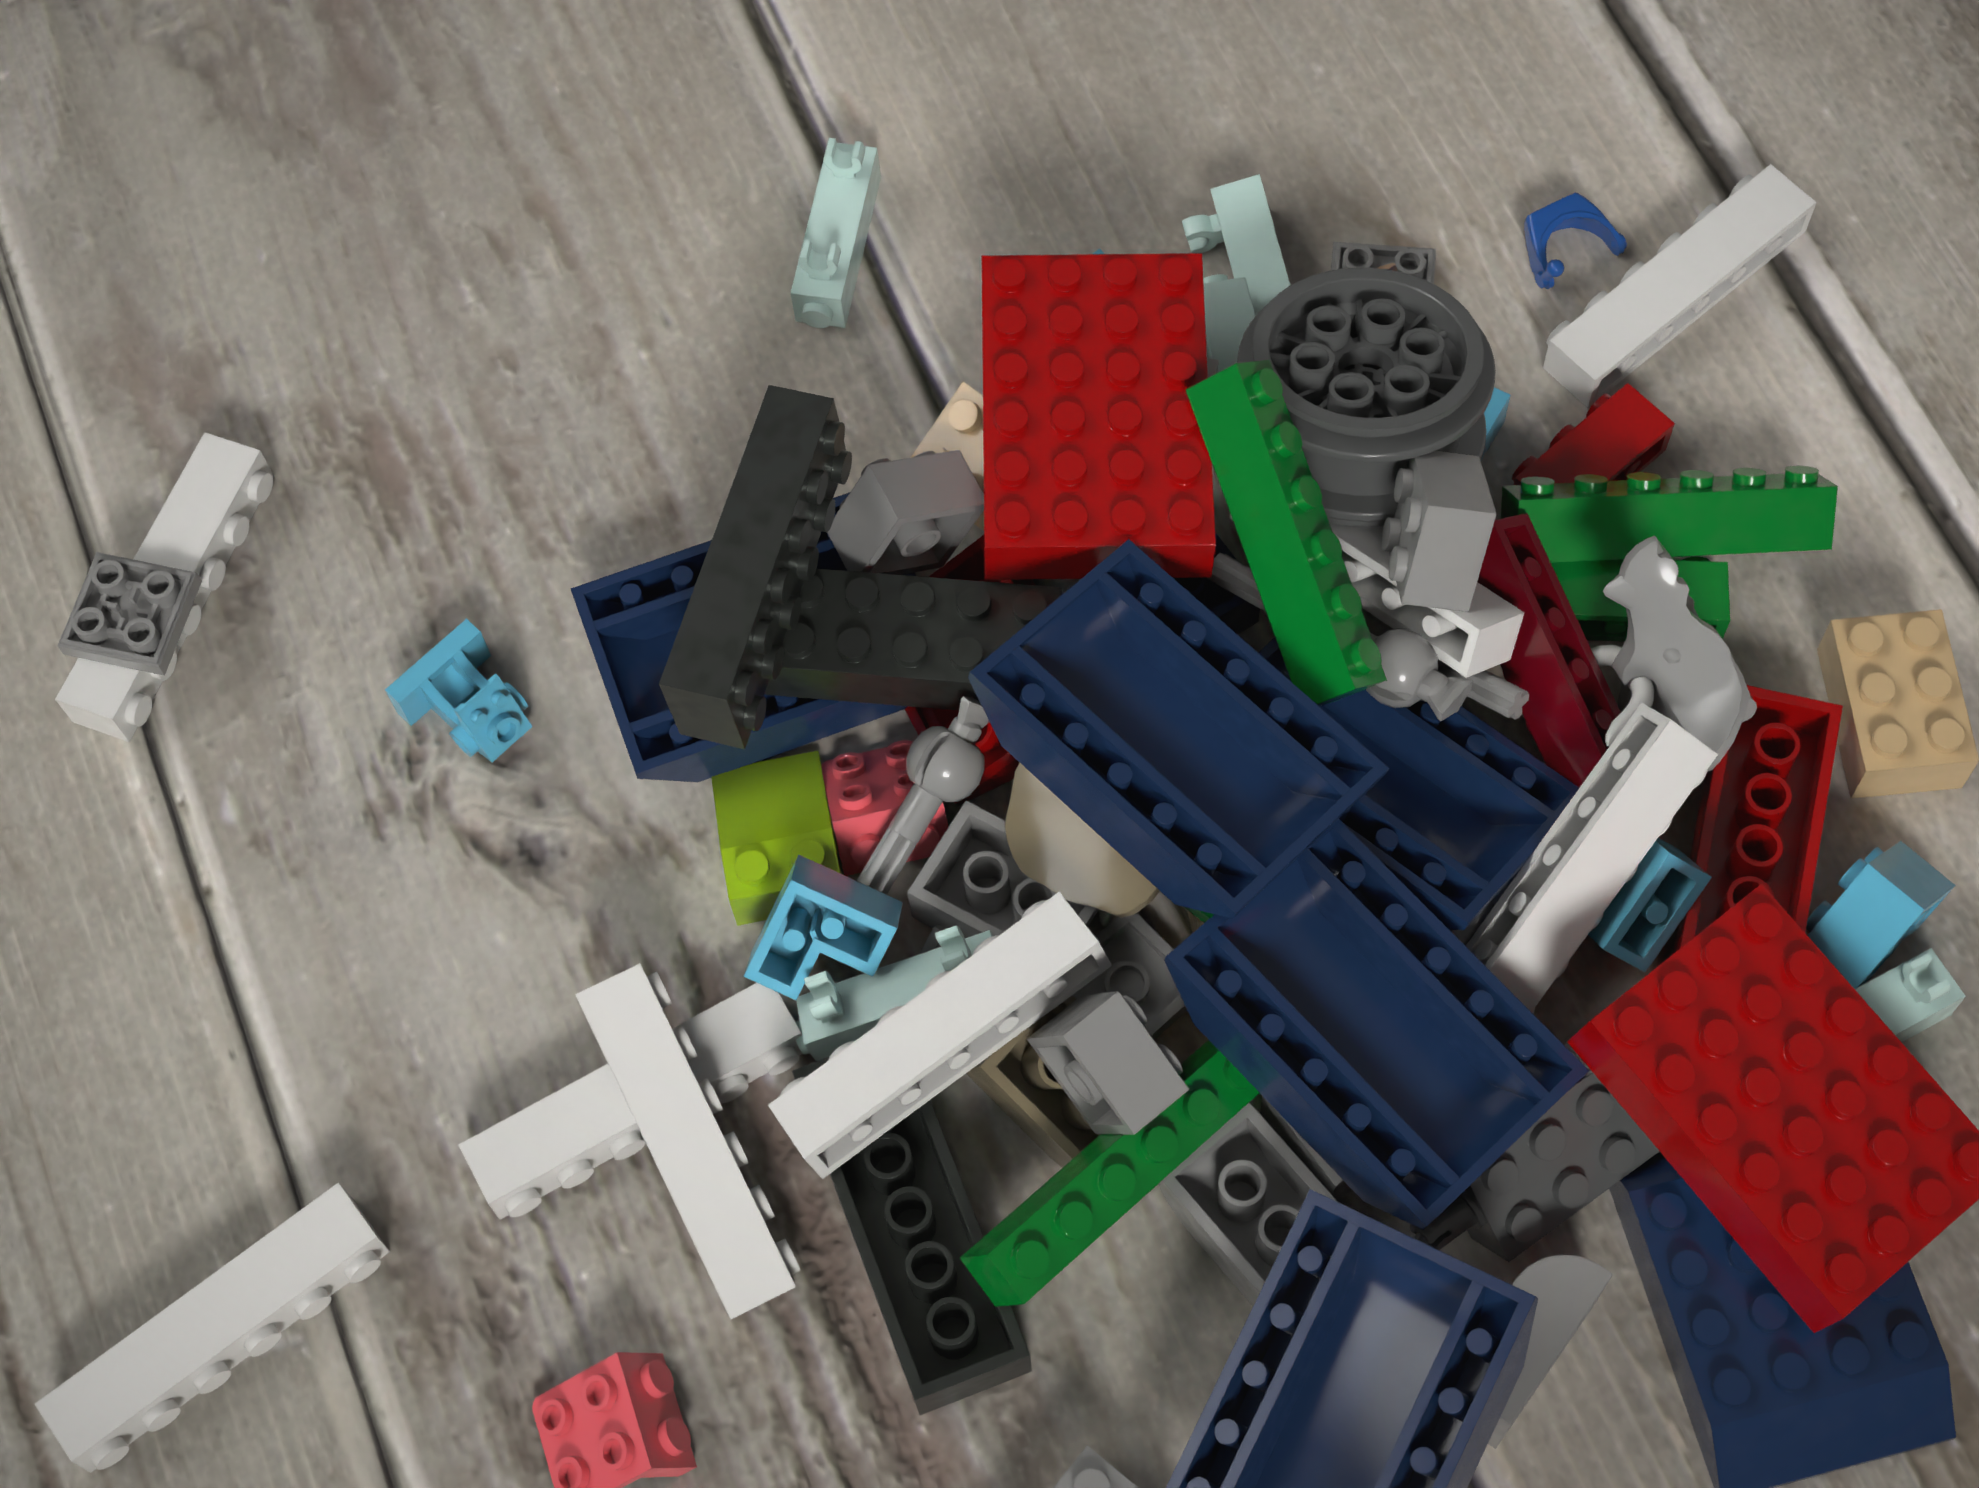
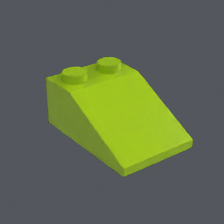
(764, 822)

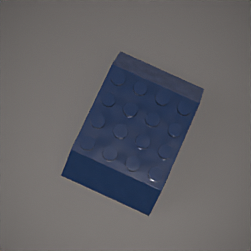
(631, 632)
(1171, 735)
(1455, 804)
(1372, 1028)
(1361, 1365)
(1754, 1378)

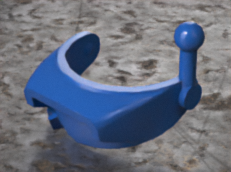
(1568, 212)

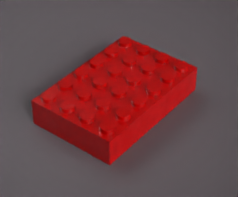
(1094, 414)
(1787, 1108)

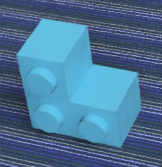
(1881, 906)
(822, 915)

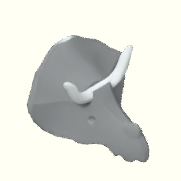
(1672, 655)

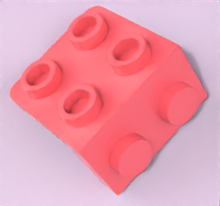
(863, 799)
(614, 1424)

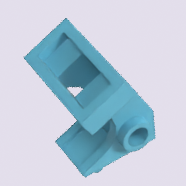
(480, 711)

